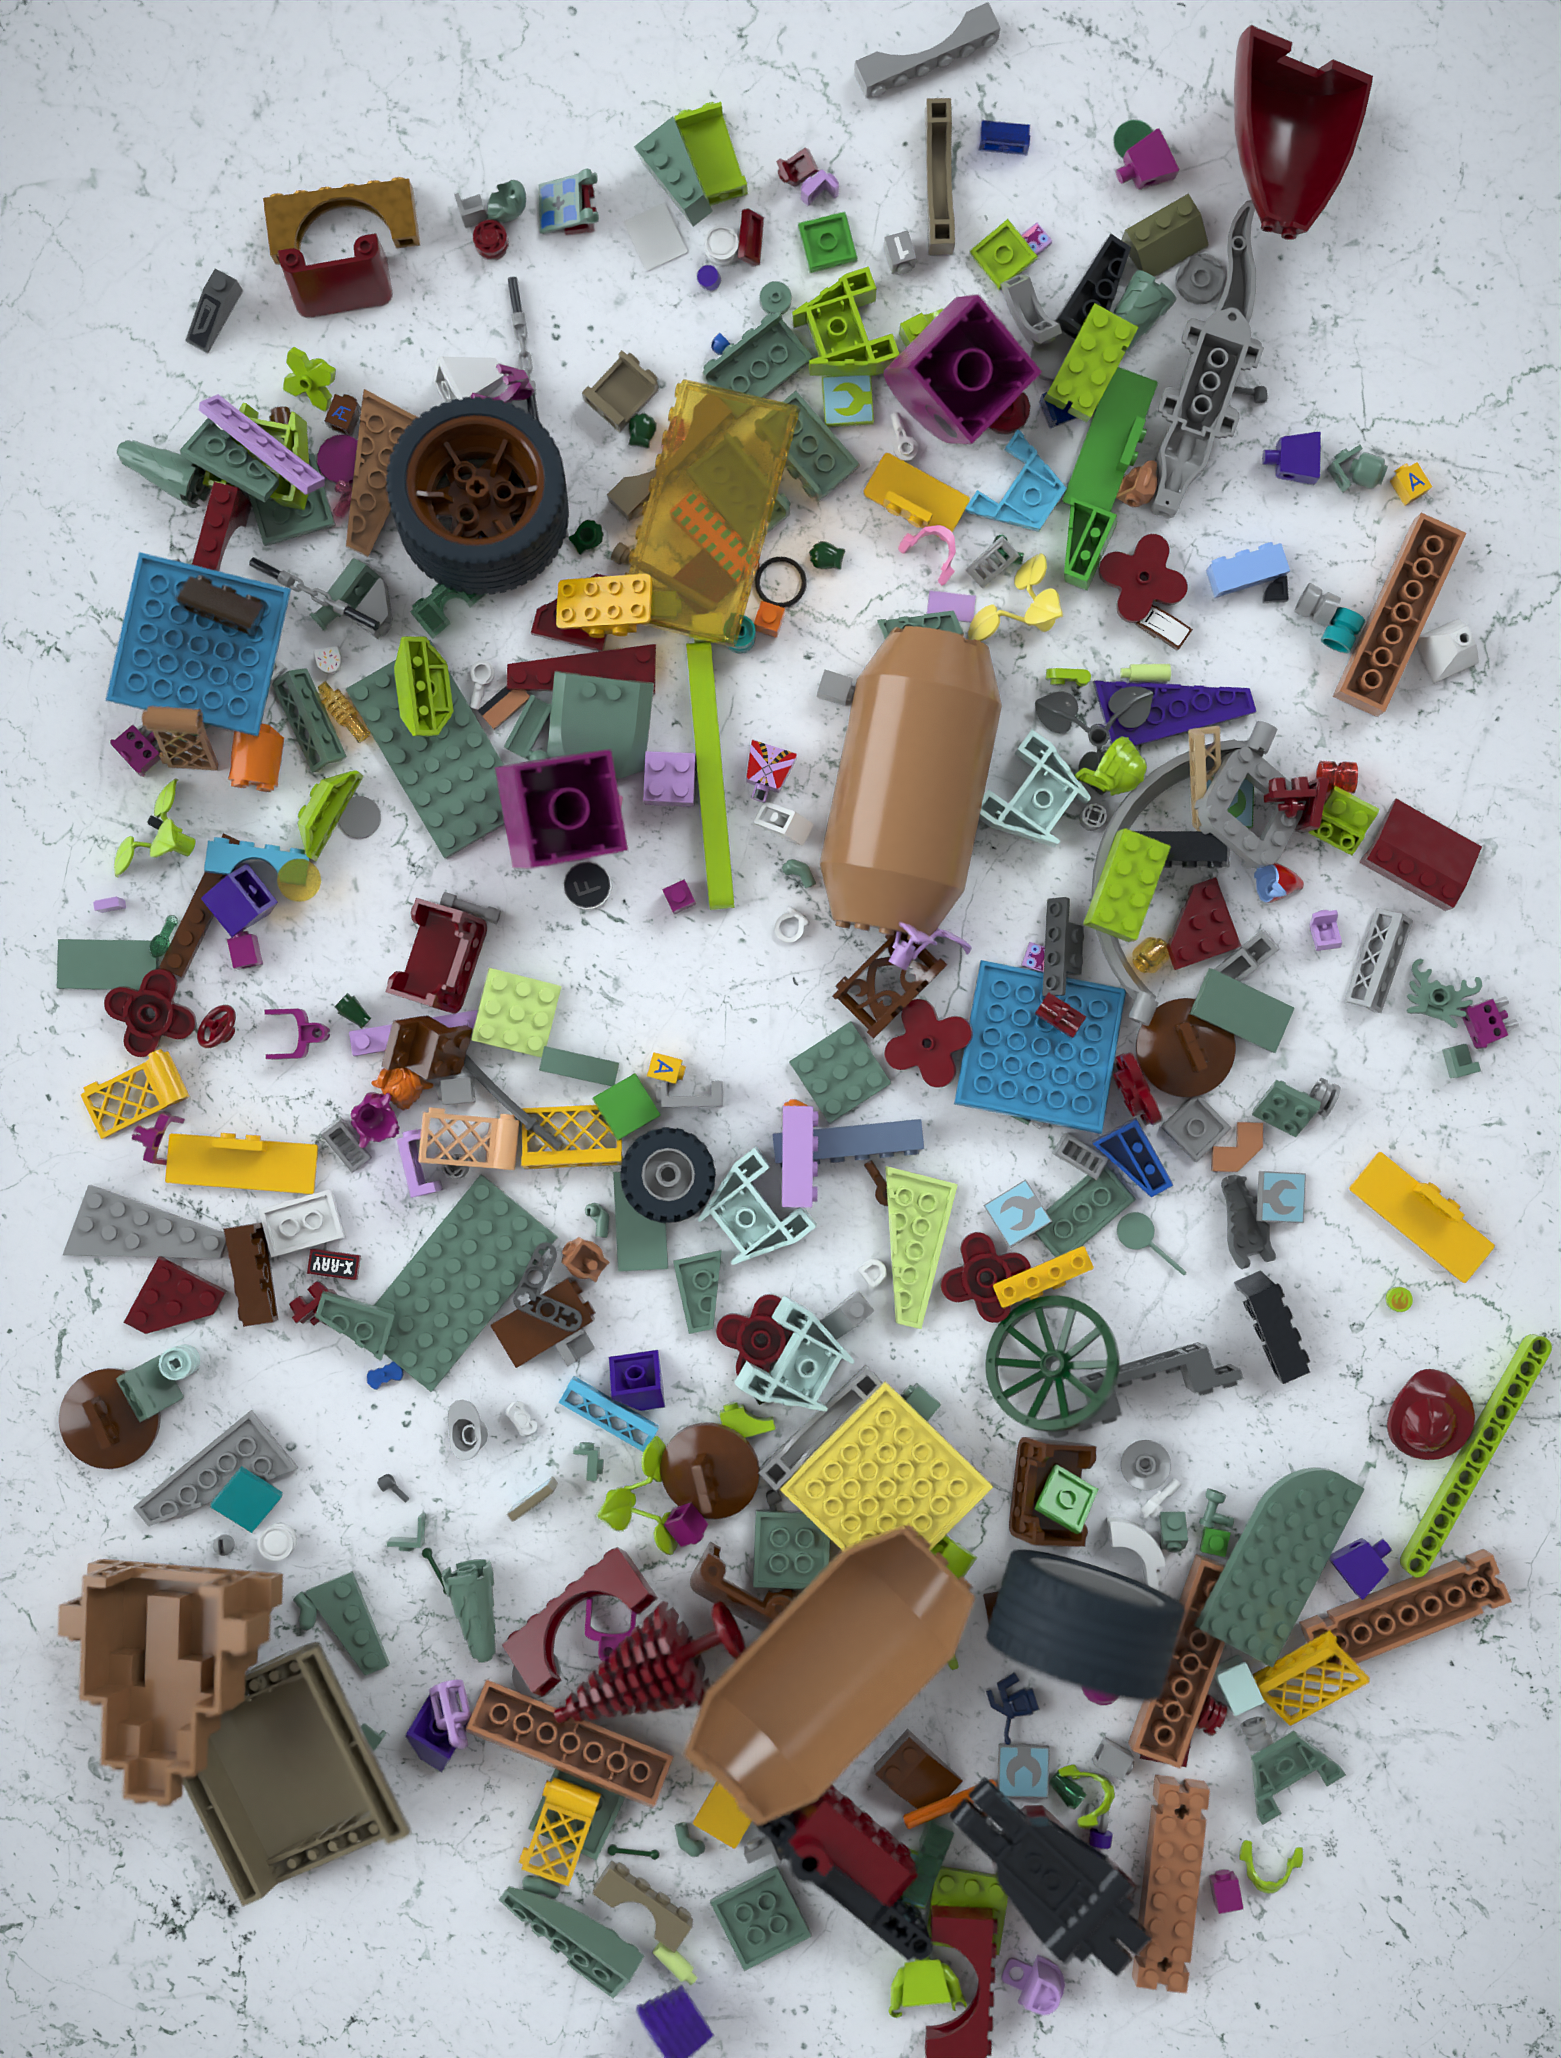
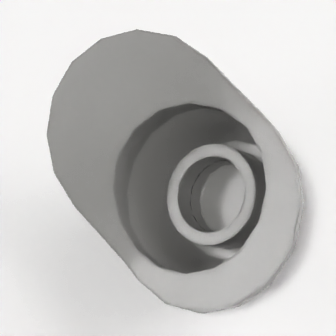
(466, 1430)

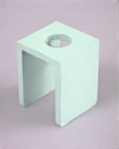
(1237, 1685)

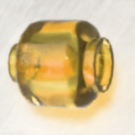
(1150, 955)

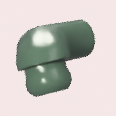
(800, 869)
(691, 1847)
(540, 1886)

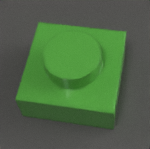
(1215, 1541)

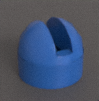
(719, 343)

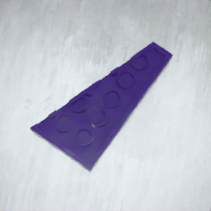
(1176, 709)

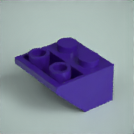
(239, 900)

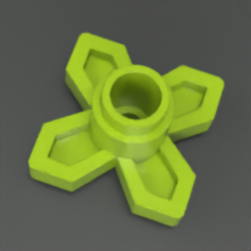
(310, 377)

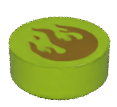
(1399, 1299)

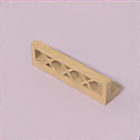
(1197, 760)

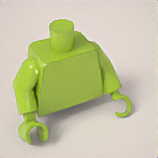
(924, 1984)

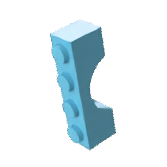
(225, 857)

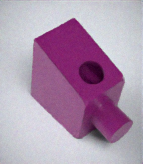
(1148, 162)

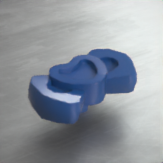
(384, 1375)

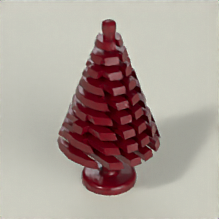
(653, 1668)

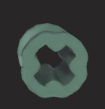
(324, 616)

